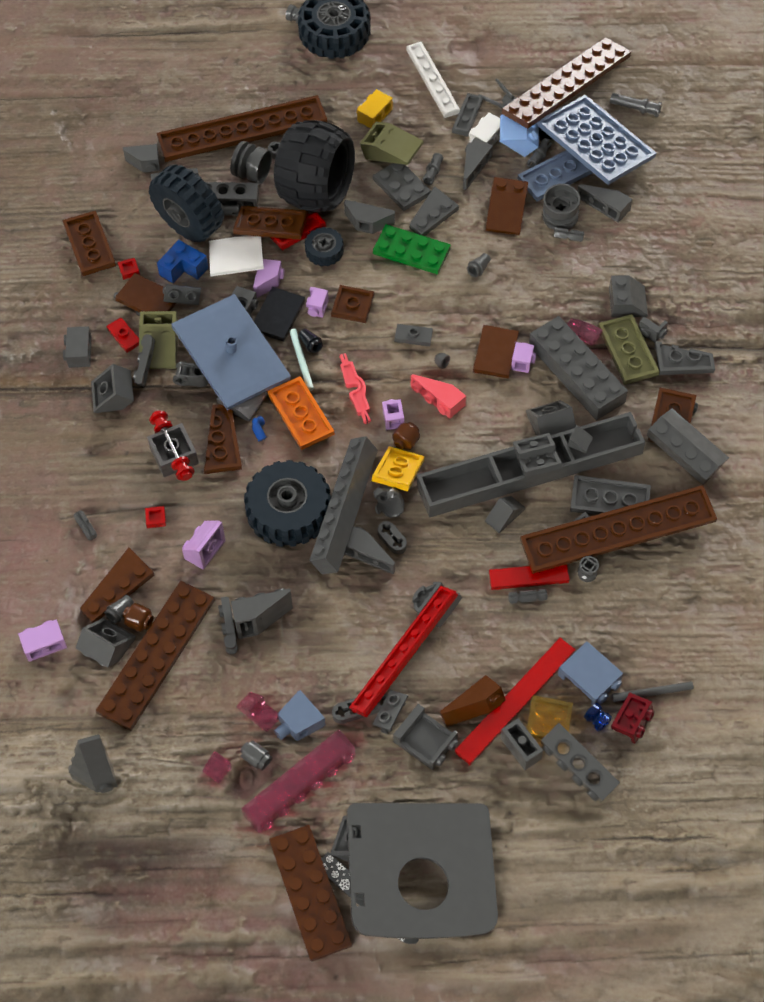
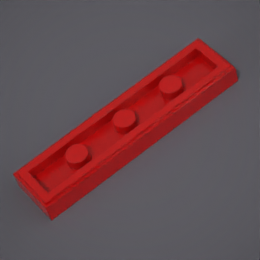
(523, 577)

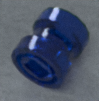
(597, 717)

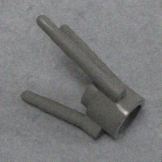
(506, 99)

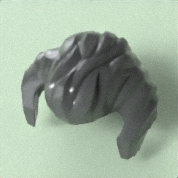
(389, 501)

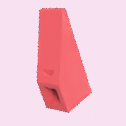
(442, 395)

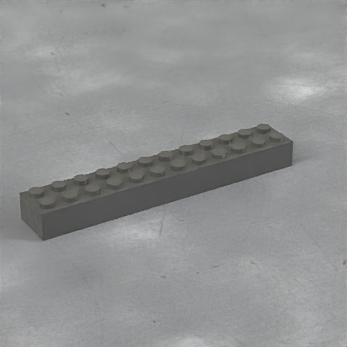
(501, 473)

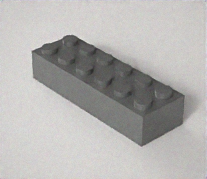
(578, 368)

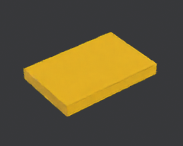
(398, 468)

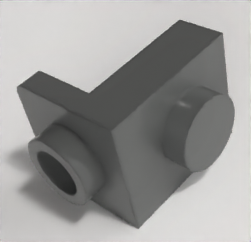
(651, 330)

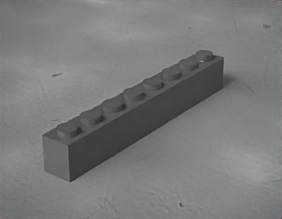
(343, 506)

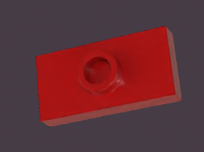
(123, 335)

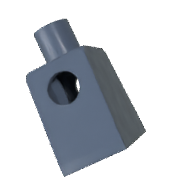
(299, 718)

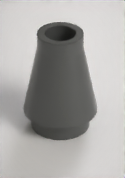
(478, 265)
(115, 611)

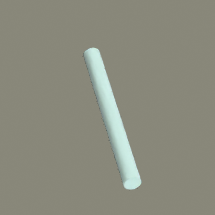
(301, 359)

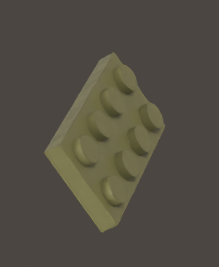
(628, 349)

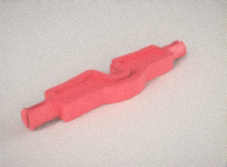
(357, 396)

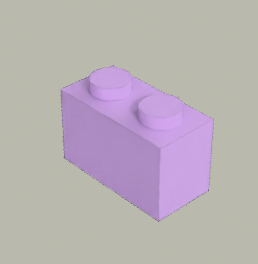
(42, 640)

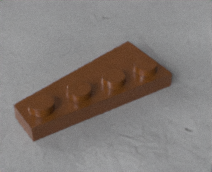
(222, 446)
(122, 580)

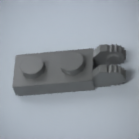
(144, 360)
(228, 627)

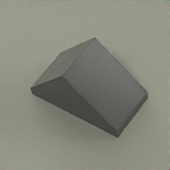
(504, 513)

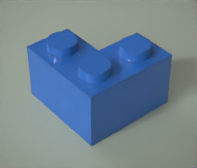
(182, 259)

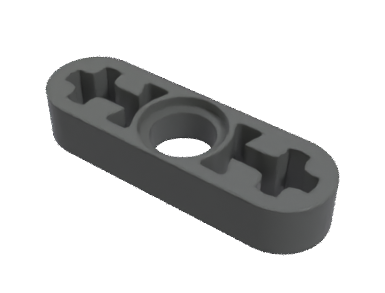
(344, 706)

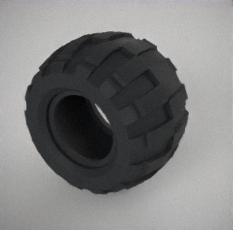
(314, 165)

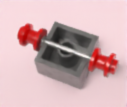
(172, 447)

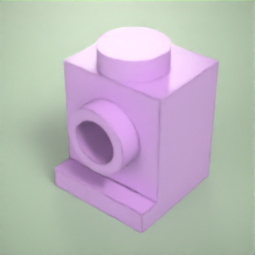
(317, 302)
(392, 413)

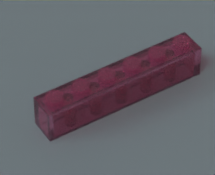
(298, 781)

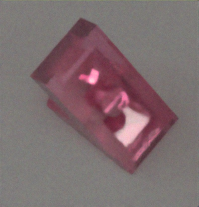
(258, 711)

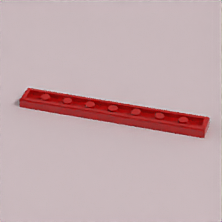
(403, 651)
(515, 701)

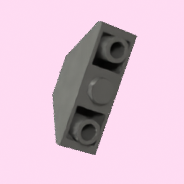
(368, 217)

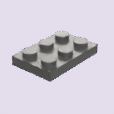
(401, 185)

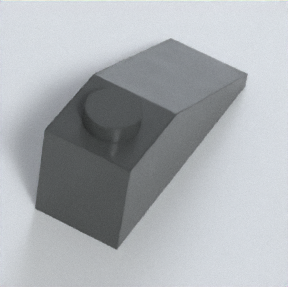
(477, 156)
(607, 201)
(366, 549)

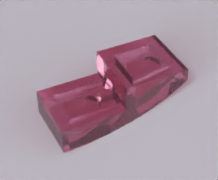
(585, 331)

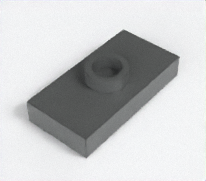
(413, 335)

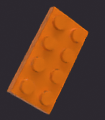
(301, 413)

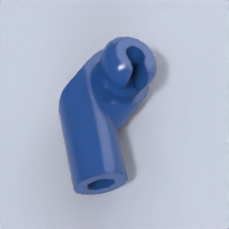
(257, 429)

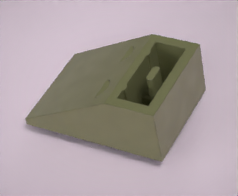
(389, 144)
(166, 340)

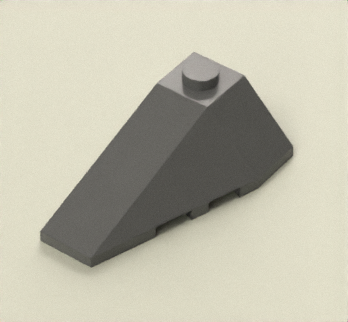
(92, 765)

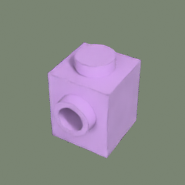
(523, 357)

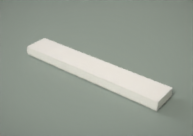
(433, 79)

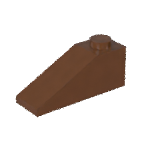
(474, 702)

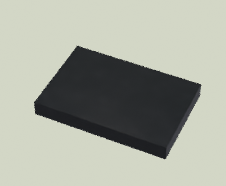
(278, 313)

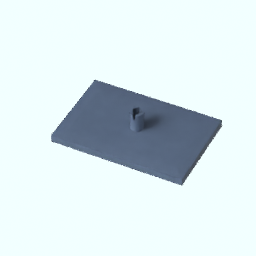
(596, 139)
(231, 351)

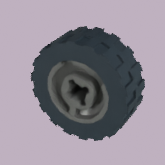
(324, 246)

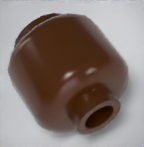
(406, 436)
(138, 617)

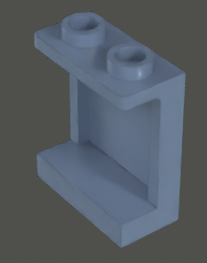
(591, 673)

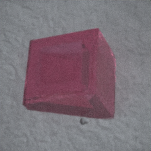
(217, 767)

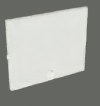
(235, 255)

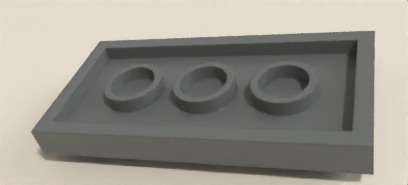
(604, 495)

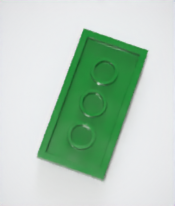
(411, 249)

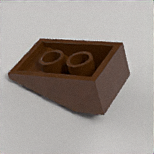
(507, 206)

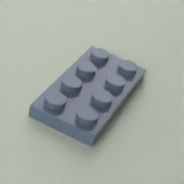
(557, 170)

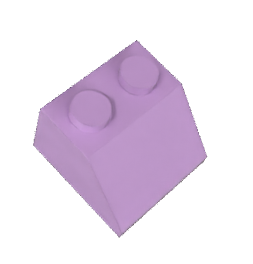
(204, 543)

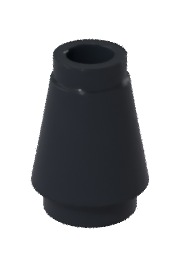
(311, 341)

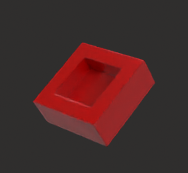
(128, 268)
(155, 517)

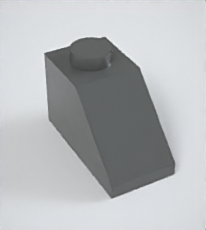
(143, 157)

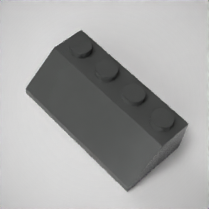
(687, 446)

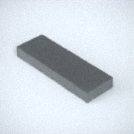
(467, 114)

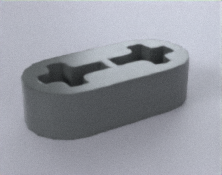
(389, 540)

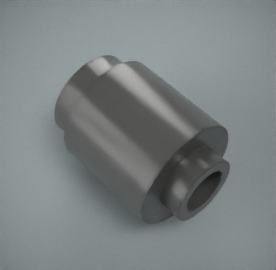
(255, 755)

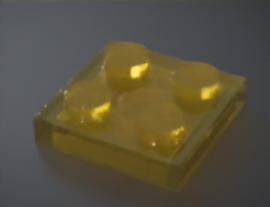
(546, 714)

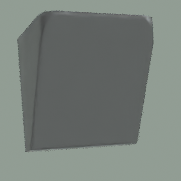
(580, 440)

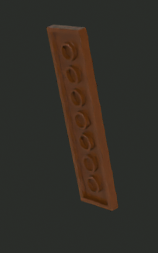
(155, 656)

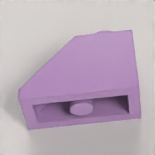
(268, 277)

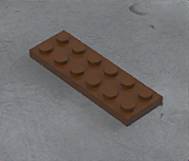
(310, 893)

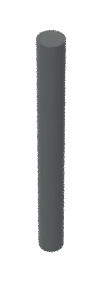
(654, 691)

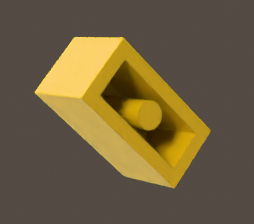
(374, 109)

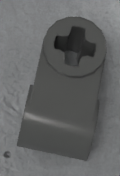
(189, 374)

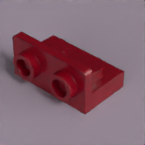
(633, 717)

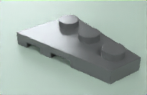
(433, 212)
(675, 361)

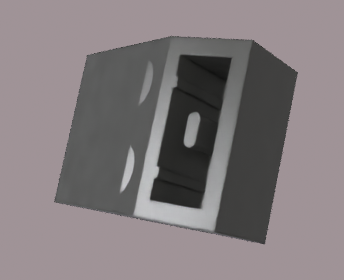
(260, 611)

